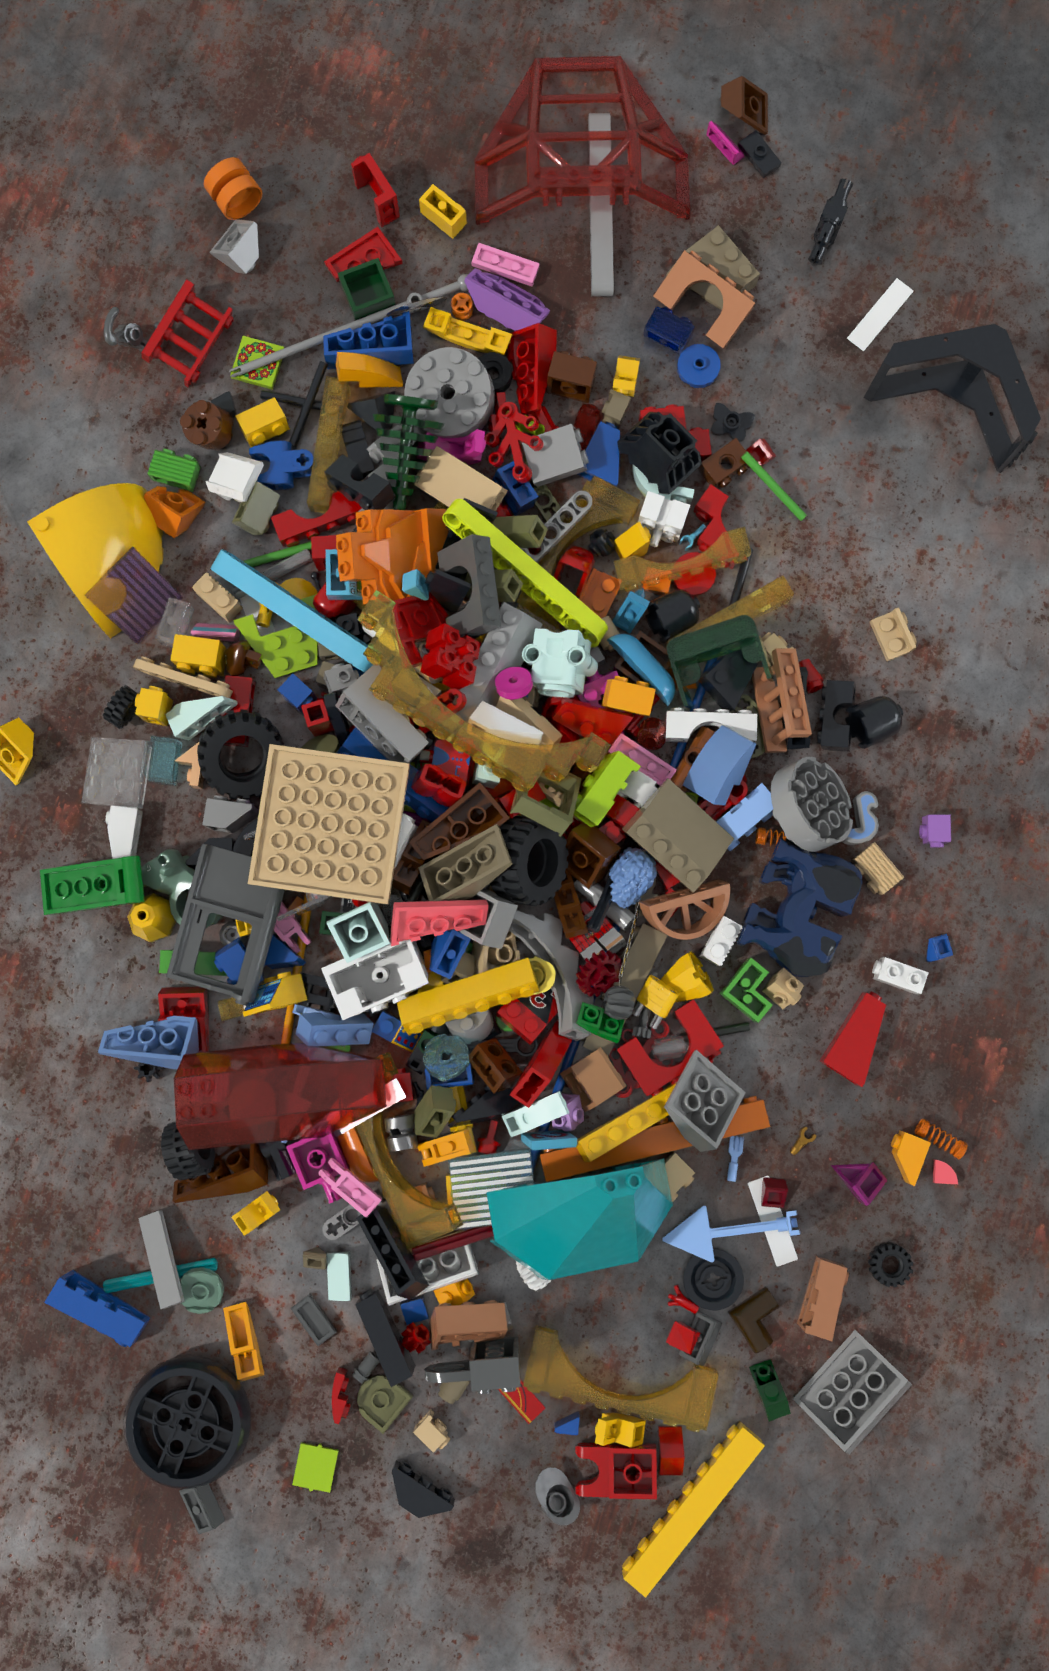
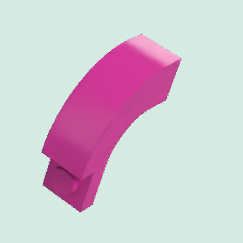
(466, 449)

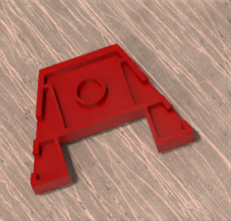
(414, 621)

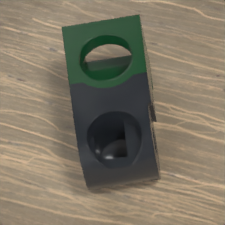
(415, 1061)

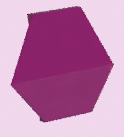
(862, 1180)

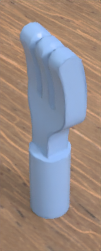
(735, 1150)

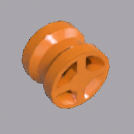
(463, 301)

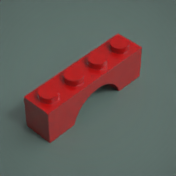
(294, 528)

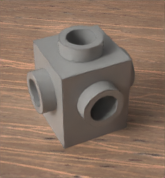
(340, 678)

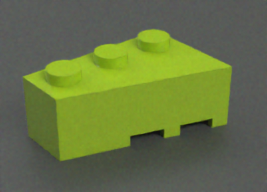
(603, 787)

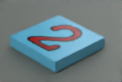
(549, 1140)

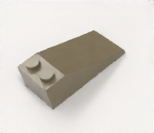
(467, 867)

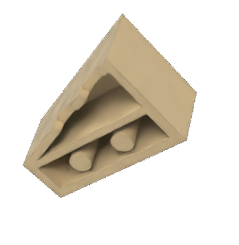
(523, 711)

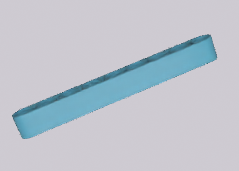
(291, 609)

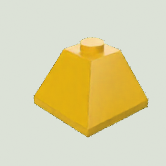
(15, 749)

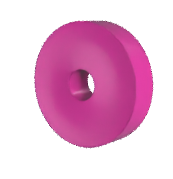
(513, 683)

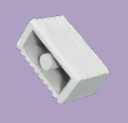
(721, 941)

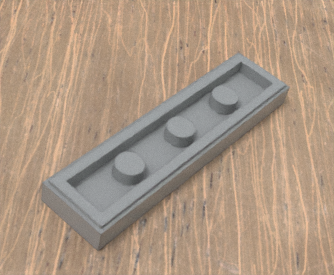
(161, 1259)

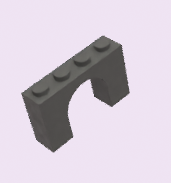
(473, 556)

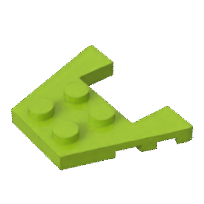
(282, 650)

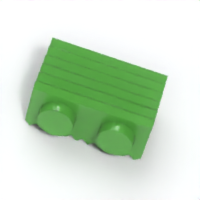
(174, 470)

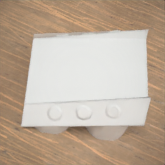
(234, 476)

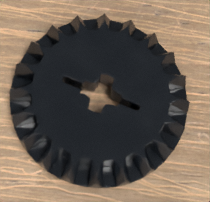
(726, 1289)

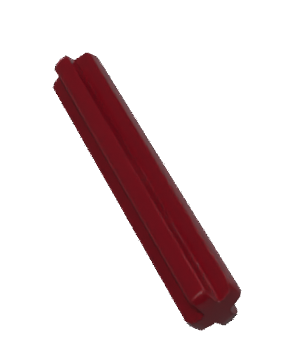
(451, 1242)

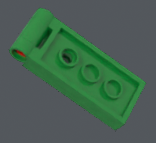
(92, 885)

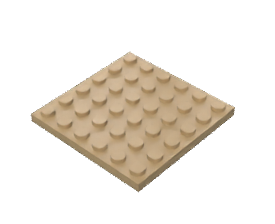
(329, 824)

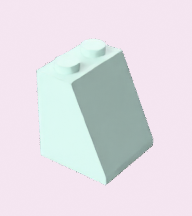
(360, 931)

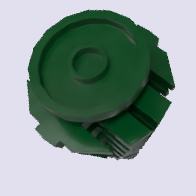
(407, 436)

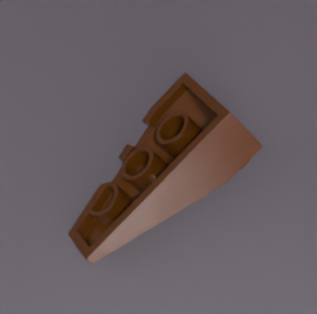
(234, 1172)

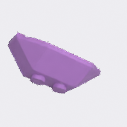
(504, 300)

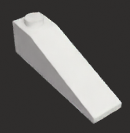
(123, 830)

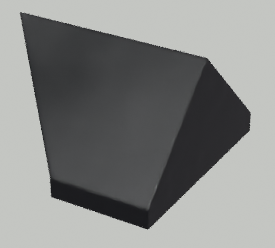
(372, 405)

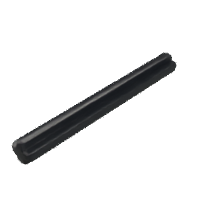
(605, 899)

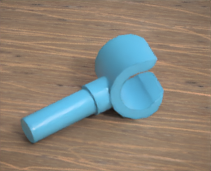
(690, 538)

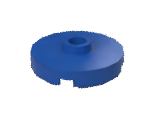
(698, 376)

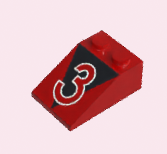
(529, 1014)

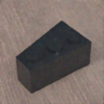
(728, 679)

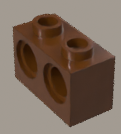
(494, 1065)

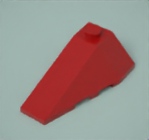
(531, 358)

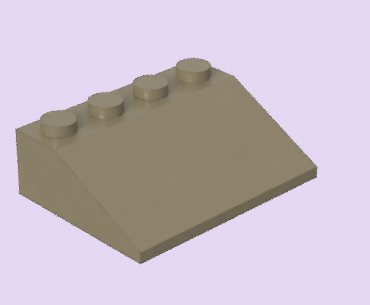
(679, 835)

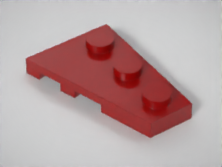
(365, 249)
(585, 719)

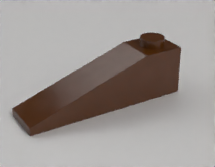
(459, 823)

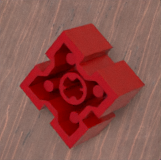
(450, 657)

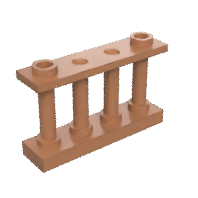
(791, 697)

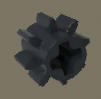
(602, 542)
(146, 1073)

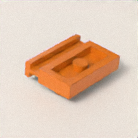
(600, 592)

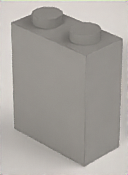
(559, 456)

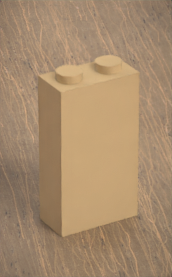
(451, 479)

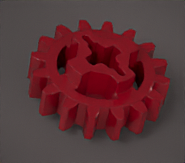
(599, 973)

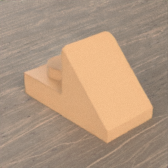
(194, 775)

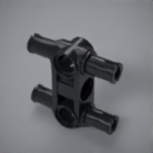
(830, 221)

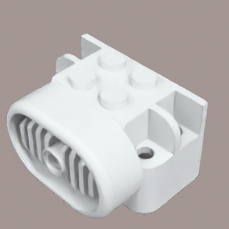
(360, 983)

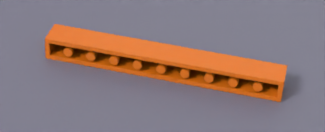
(654, 1140)

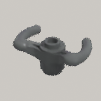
(124, 334)

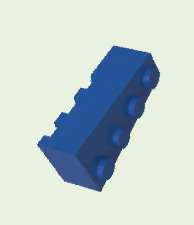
(385, 340)
(100, 1310)

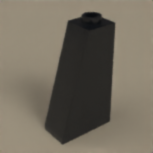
(385, 1337)

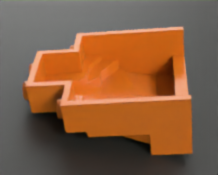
(388, 547)

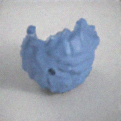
(632, 876)

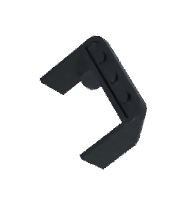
(451, 589)

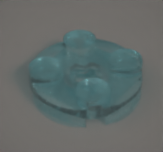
(449, 1068)

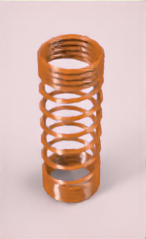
(761, 836)
(957, 1150)

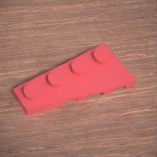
(424, 918)

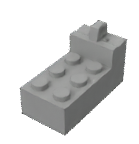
(379, 722)

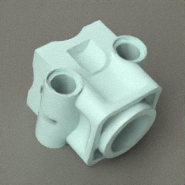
(559, 662)

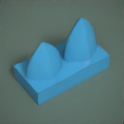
(631, 610)

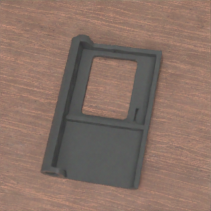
(223, 889)

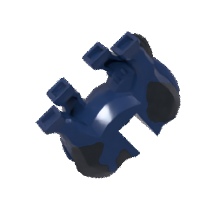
(811, 883)

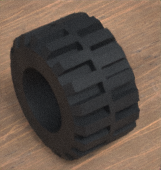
(180, 1160)

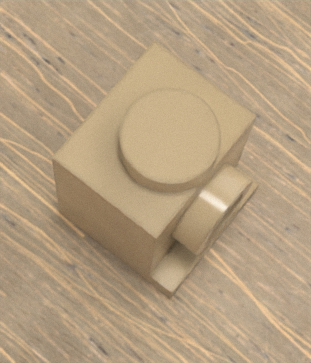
(772, 642)
(432, 1432)

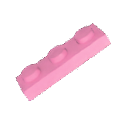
(505, 264)
(650, 763)

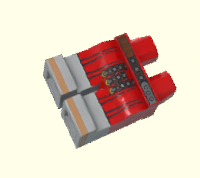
(607, 936)

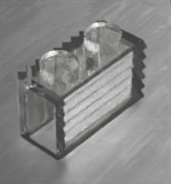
(174, 621)

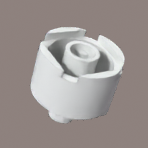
(639, 788)

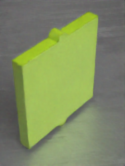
(315, 1467)

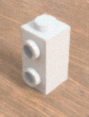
(899, 975)

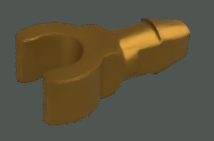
(801, 1141)

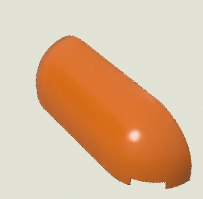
(355, 1156)

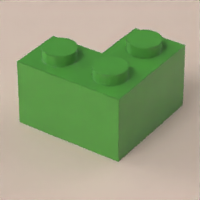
(742, 993)

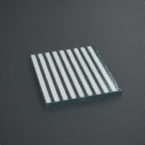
(485, 1173)

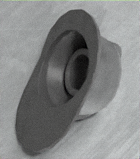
(557, 1496)

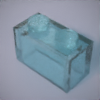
(162, 765)

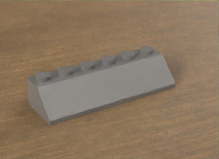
(498, 651)

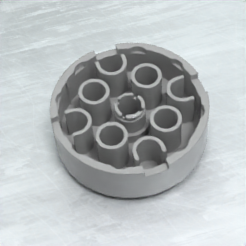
(458, 372)
(811, 804)

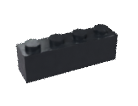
(392, 1253)

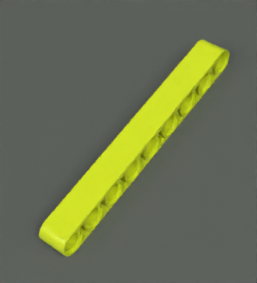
(536, 580)

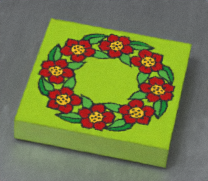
(253, 349)

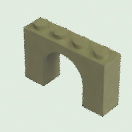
(525, 532)

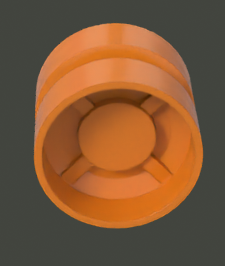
(233, 188)

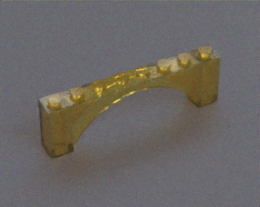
(608, 508)
(414, 1212)
(682, 1403)

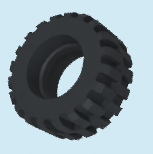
(221, 731)
(546, 857)

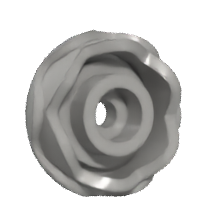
(226, 931)

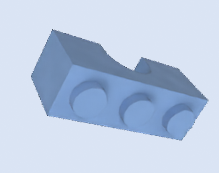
(318, 1030)

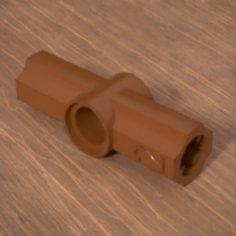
(696, 746)

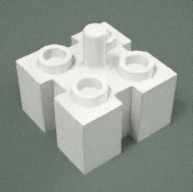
(663, 518)

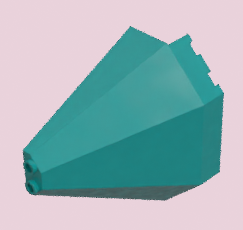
(581, 1221)

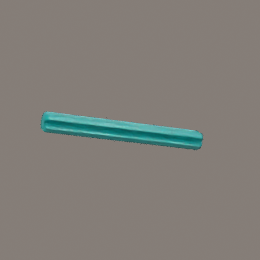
(146, 1278)

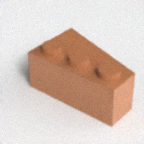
(823, 1298)
(467, 1322)

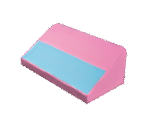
(216, 631)

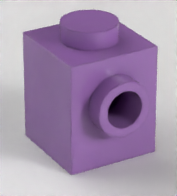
(935, 830)

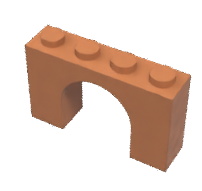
(690, 271)

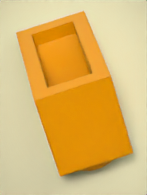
(909, 1155)

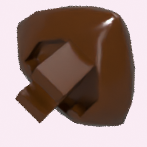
(239, 656)

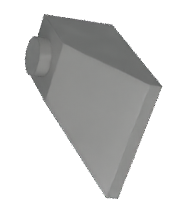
(238, 246)

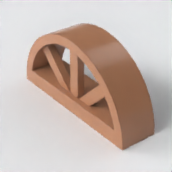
(669, 902)

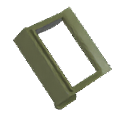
(550, 817)

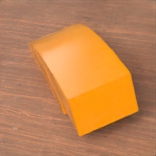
(367, 370)
(243, 1342)

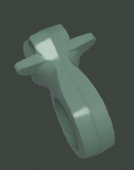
(173, 877)

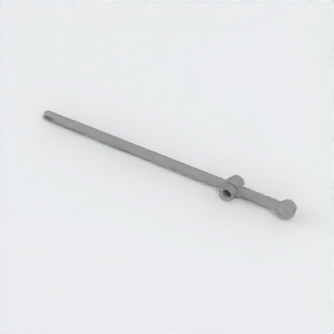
(373, 318)

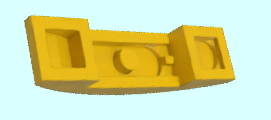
(466, 334)

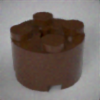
(207, 425)

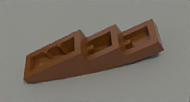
(570, 909)

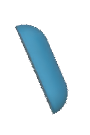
(644, 665)

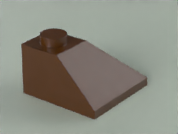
(746, 103)

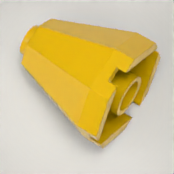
(151, 918)
(688, 978)

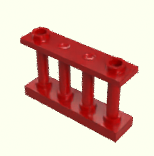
(176, 314)

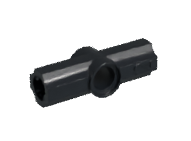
(278, 1159)

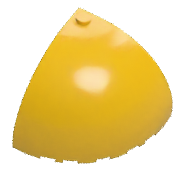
(93, 533)

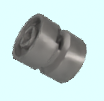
(401, 1132)

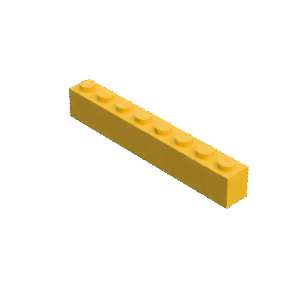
(692, 1508)

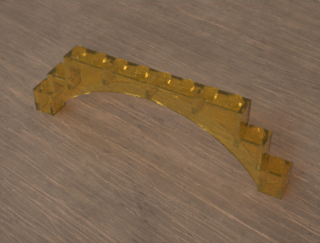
(409, 695)

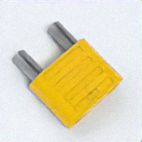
(656, 997)

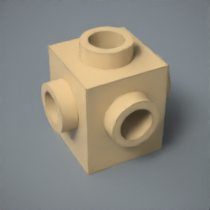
(783, 988)

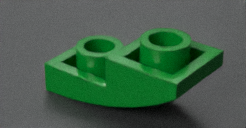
(595, 1021)

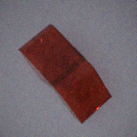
(587, 421)

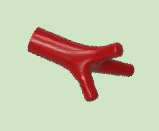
(681, 1300)

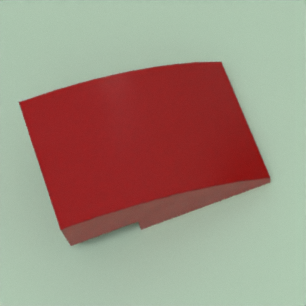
(187, 1003)

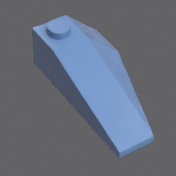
(153, 1043)

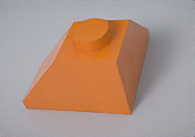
(173, 510)

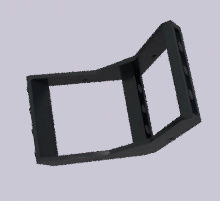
(965, 382)

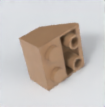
(593, 1079)

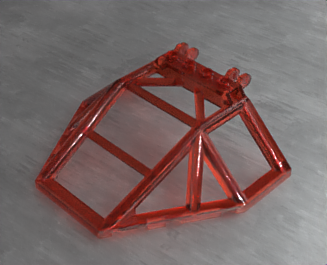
(581, 180)

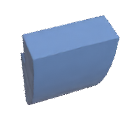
(720, 765)

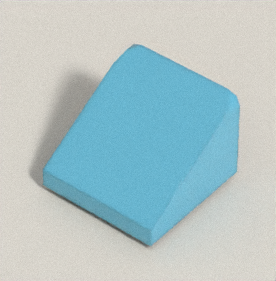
(414, 584)

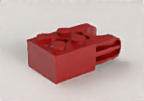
(613, 1477)

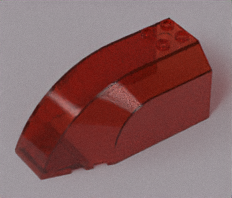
(273, 1094)

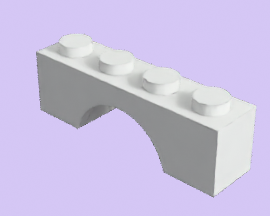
(682, 724)

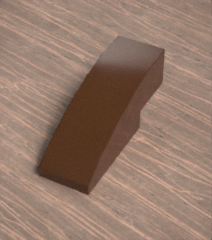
(407, 869)

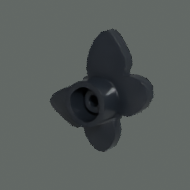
(731, 422)

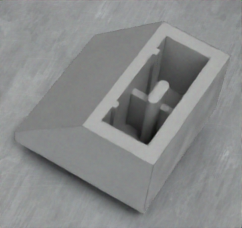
(227, 815)

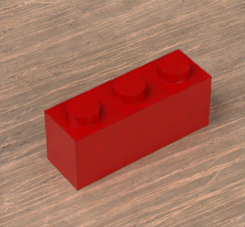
(243, 693)

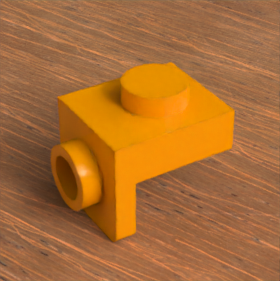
(455, 1293)

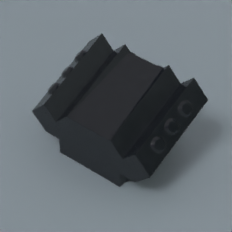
(661, 450)

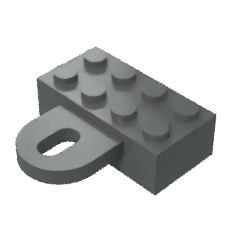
(490, 1367)

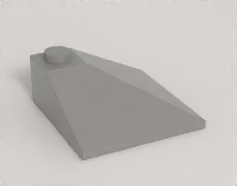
(703, 1103)

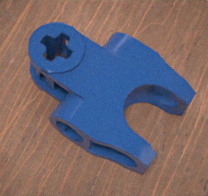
(284, 464)

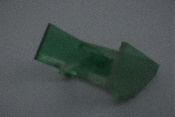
(712, 642)

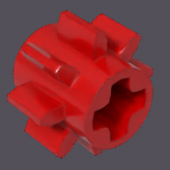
(415, 1338)

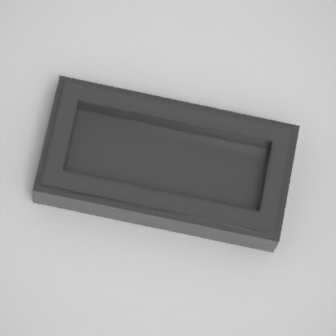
(314, 1319)

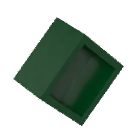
(366, 289)

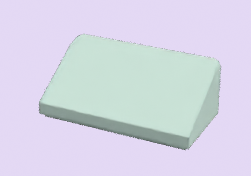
(339, 1276)

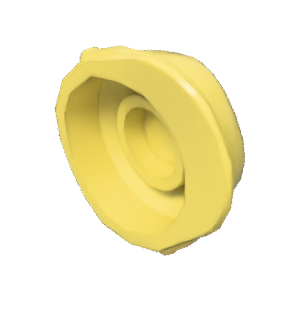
(544, 974)

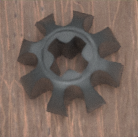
(619, 1002)

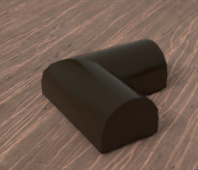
(748, 1319)

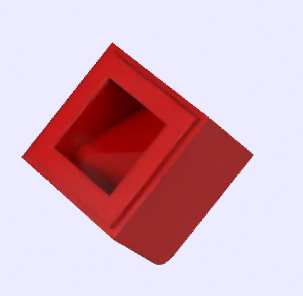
(683, 1337)

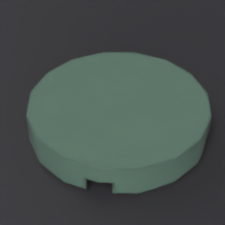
(201, 1290)

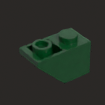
(770, 1390)

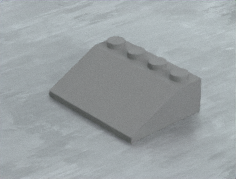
(852, 1392)

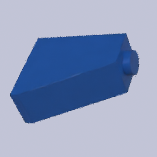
(603, 454)

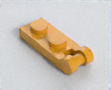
(446, 1147)

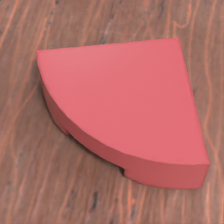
(943, 1173)

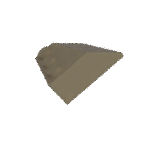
(728, 259)

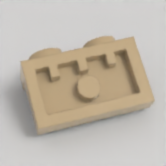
(893, 634)

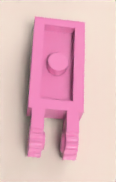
(287, 928)
(351, 1188)

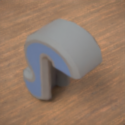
(866, 821)

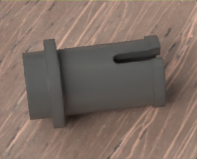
(366, 1367)

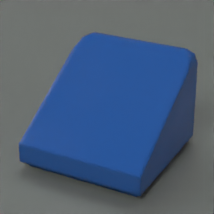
(414, 1310)
(568, 1425)

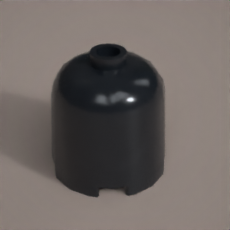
(672, 613)
(874, 720)

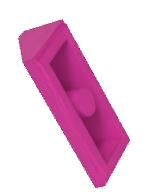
(724, 143)

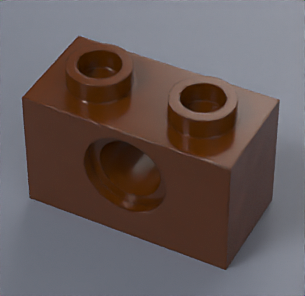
(715, 473)

